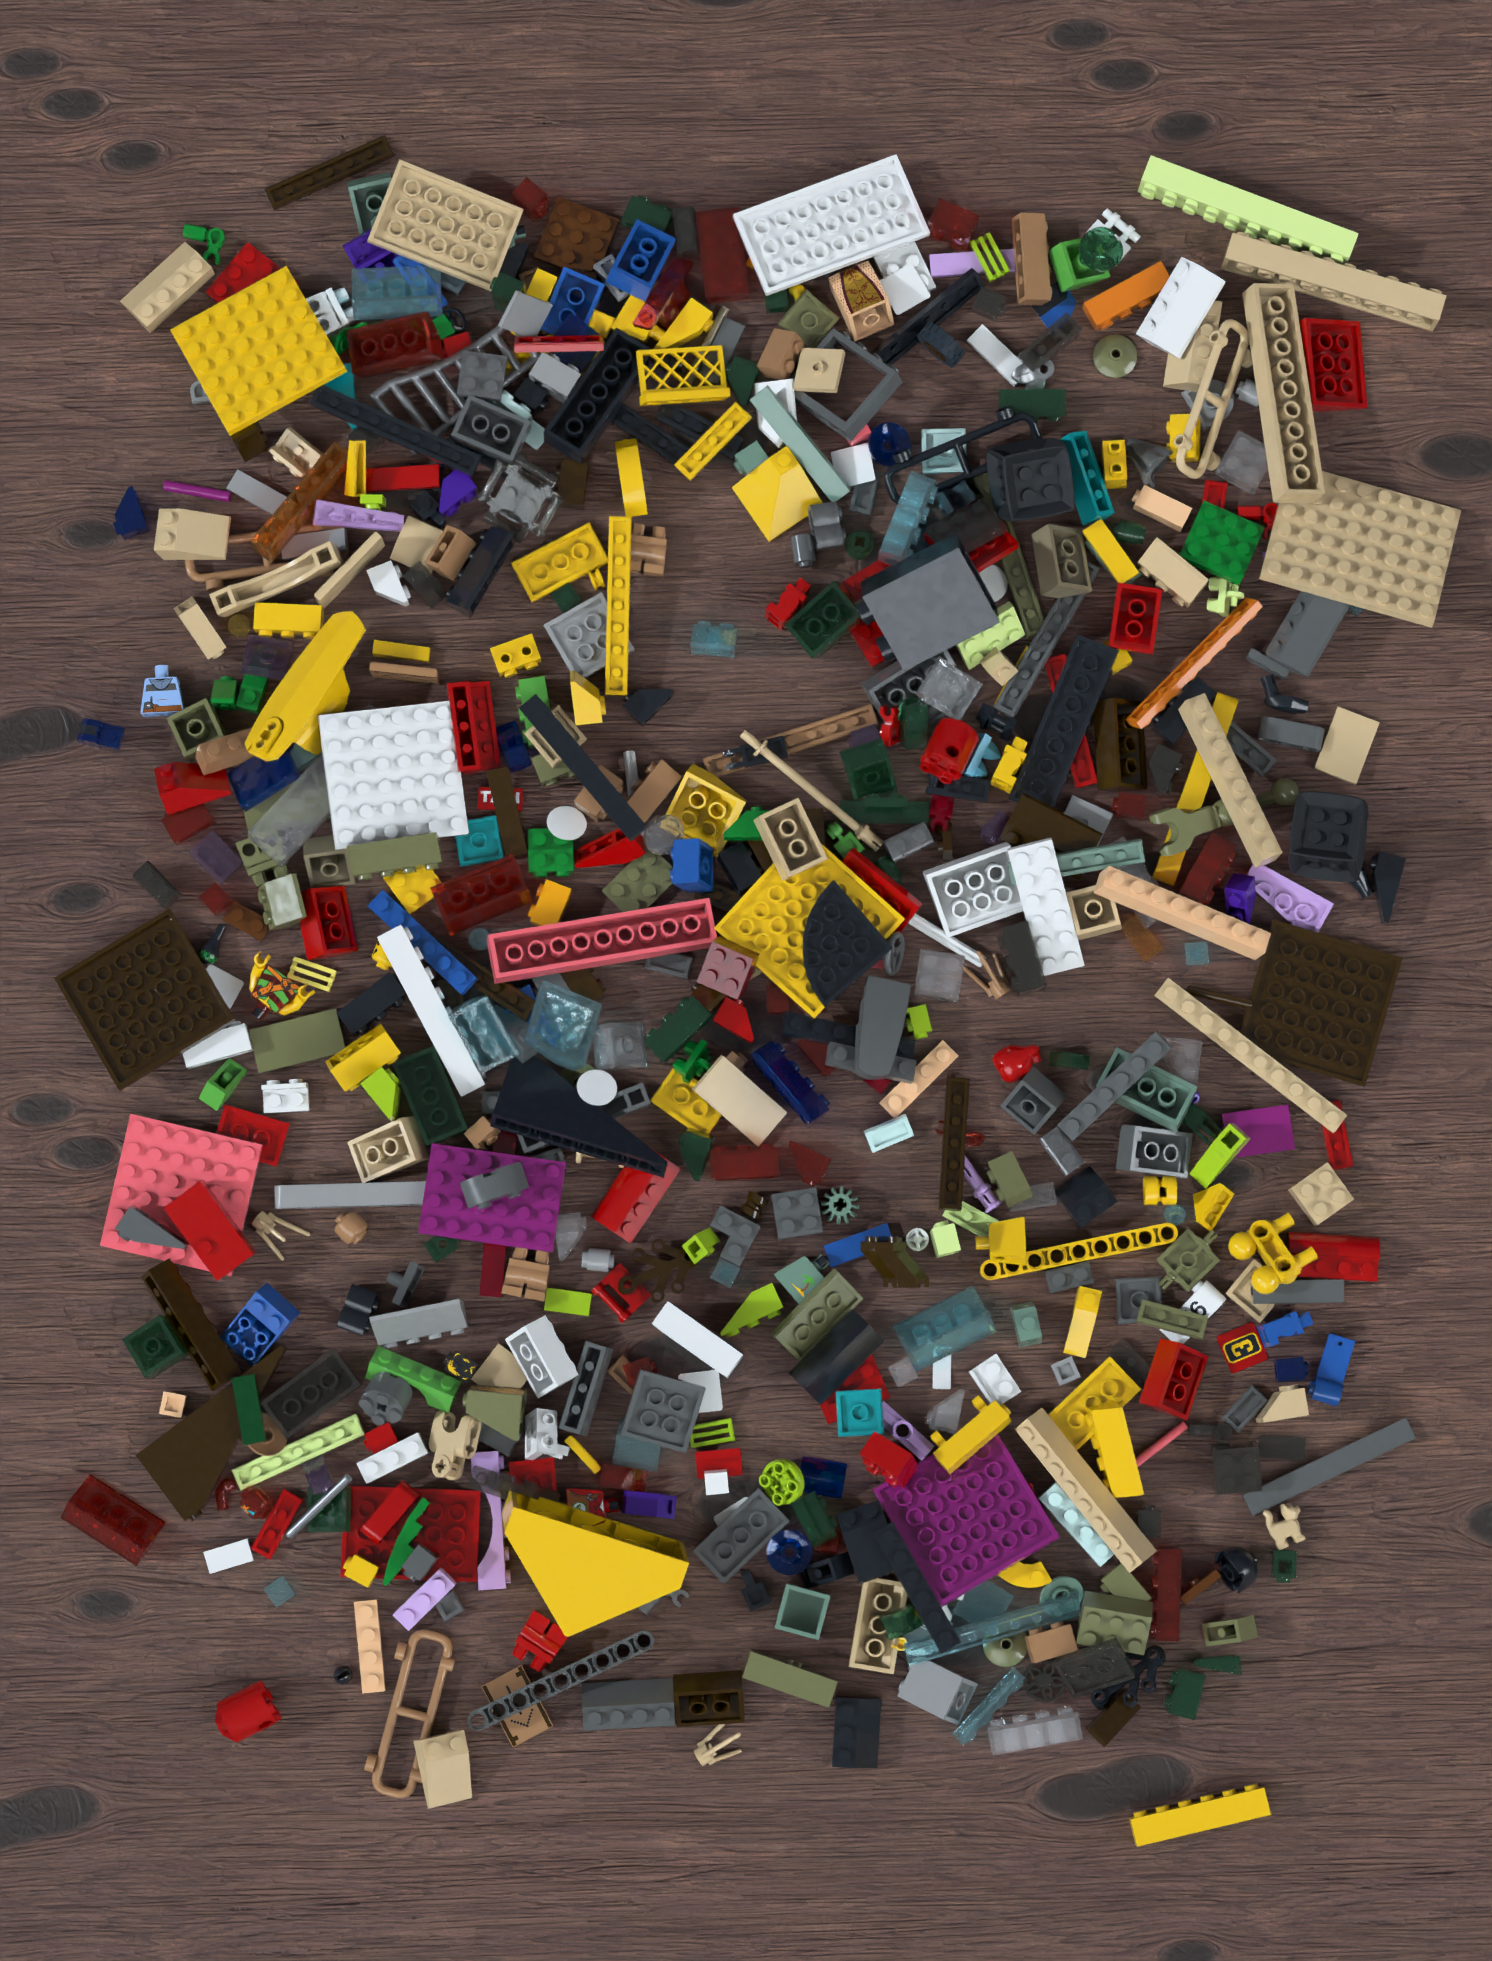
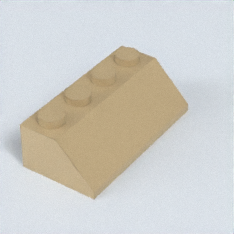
(168, 287)
(1189, 369)

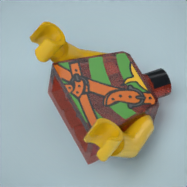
(274, 990)

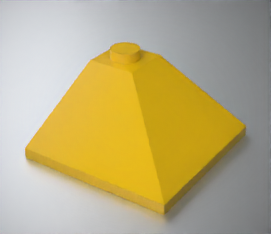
(777, 494)
(706, 807)

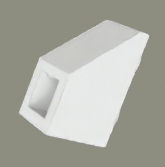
(387, 584)

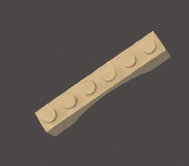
(304, 568)

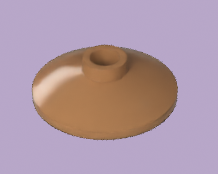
(275, 1439)

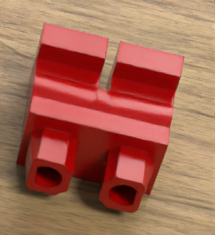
(790, 600)
(538, 1642)

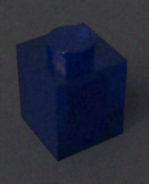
(1290, 1369)

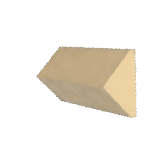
(870, 1646)

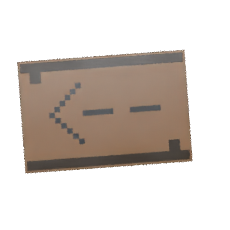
(404, 673)
(524, 1723)

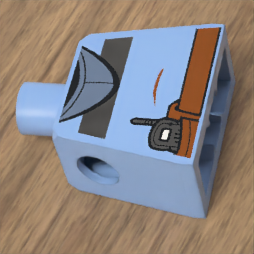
(161, 694)

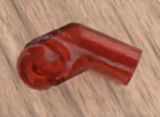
(222, 1491)

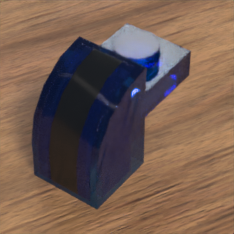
(100, 734)

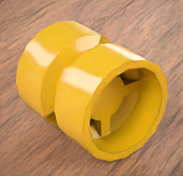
(1151, 1190)

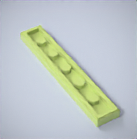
(299, 1452)

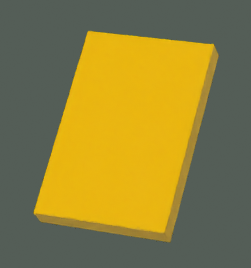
(684, 1104)

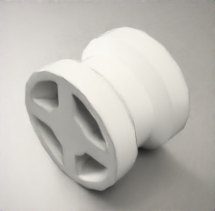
(919, 1237)

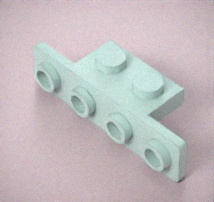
(535, 436)

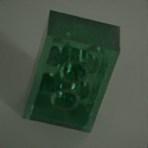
(825, 620)
(677, 1029)

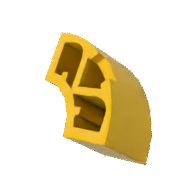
(1026, 1575)

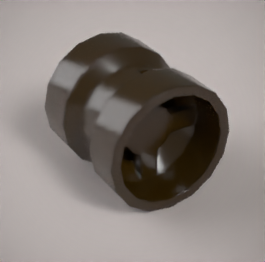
(750, 1209)

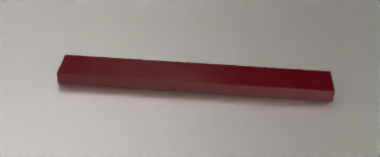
(495, 1255)

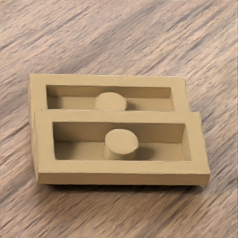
(415, 542)

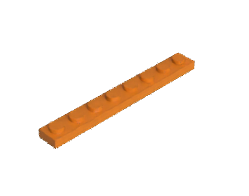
(1194, 662)

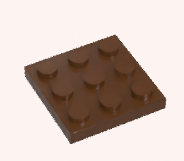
(576, 237)

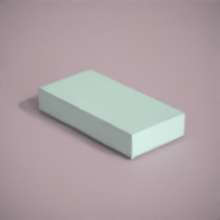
(888, 1133)

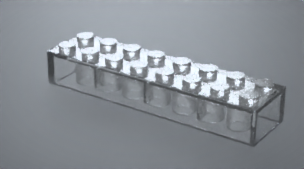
(294, 814)

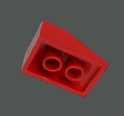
(1135, 618)
(185, 786)

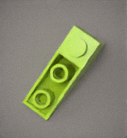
(1219, 1154)
(757, 1305)

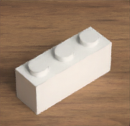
(222, 1045)
(393, 1458)

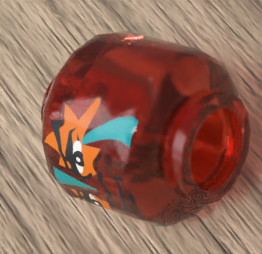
(256, 1502)

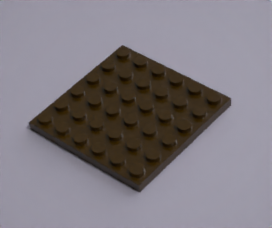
(144, 999)
(1320, 1002)

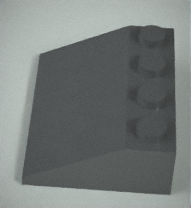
(896, 684)

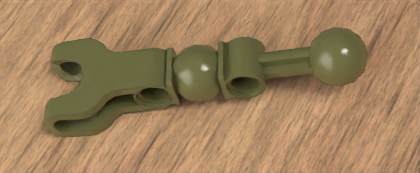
(1190, 824)

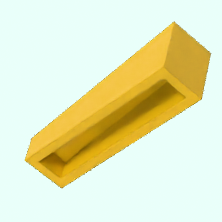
(356, 469)
(400, 651)

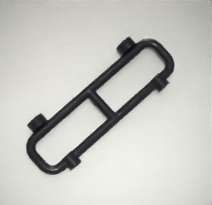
(904, 459)

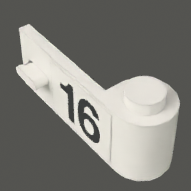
(1203, 1301)

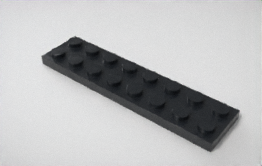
(1065, 721)

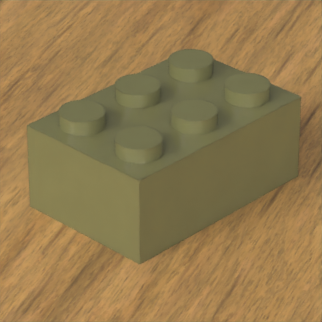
(1114, 1617)

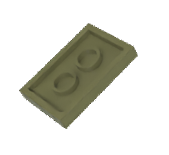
(640, 883)

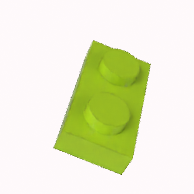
(372, 502)

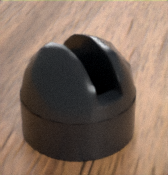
(340, 1670)

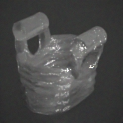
(661, 833)

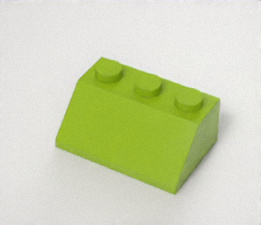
(385, 1091)

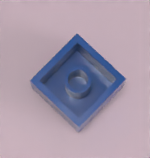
(692, 865)

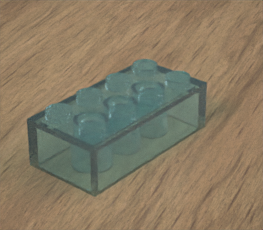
(908, 516)

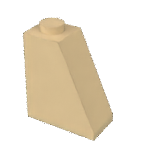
(200, 628)

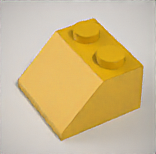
(586, 699)

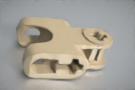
(452, 1445)

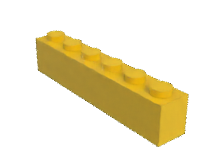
(1200, 1815)

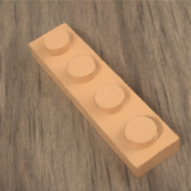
(924, 1075)
(369, 1646)

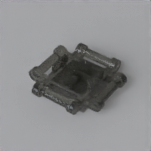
(521, 498)

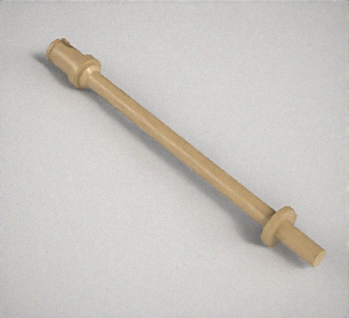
(861, 831)

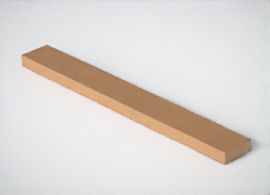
(804, 736)

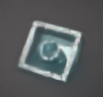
(713, 640)

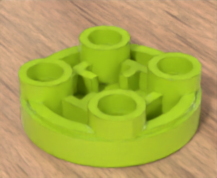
(782, 1481)

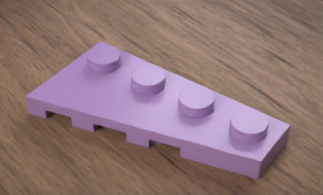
(355, 517)
(1290, 899)

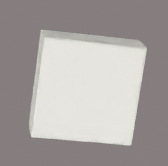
(716, 1482)

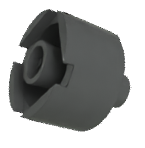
(386, 1398)

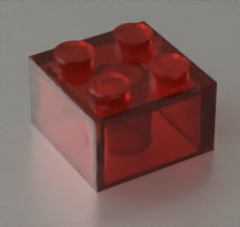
(952, 225)

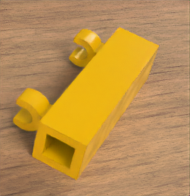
(972, 1436)

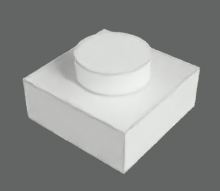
(561, 1450)

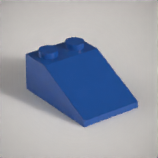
(572, 294)

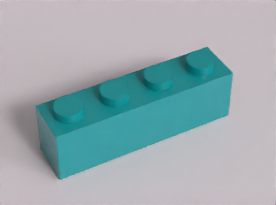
(1089, 487)

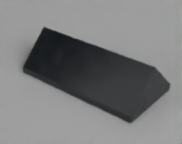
(836, 1356)

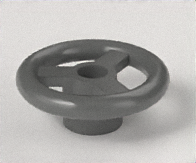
(894, 958)

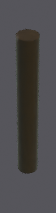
(1220, 997)

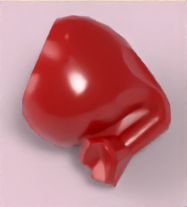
(1016, 1061)

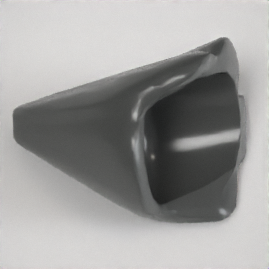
(1147, 458)

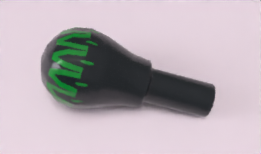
(210, 951)

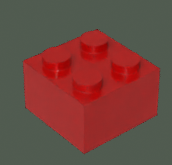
(888, 1460)

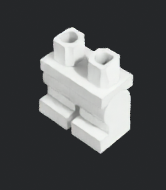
(329, 312)

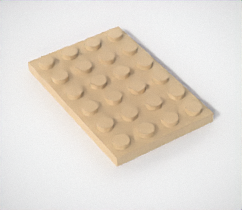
(445, 225)

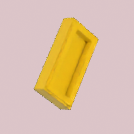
(583, 1454)

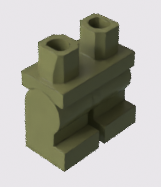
(258, 862)

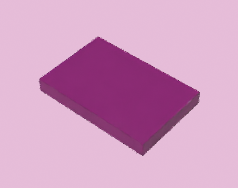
(1267, 1127)

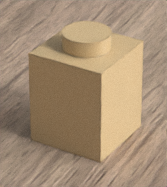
(999, 666)

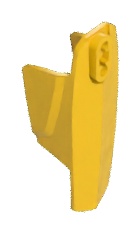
(309, 689)

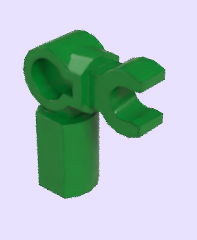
(215, 239)

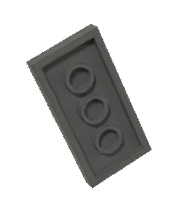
(741, 1536)

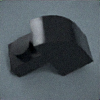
(959, 496)

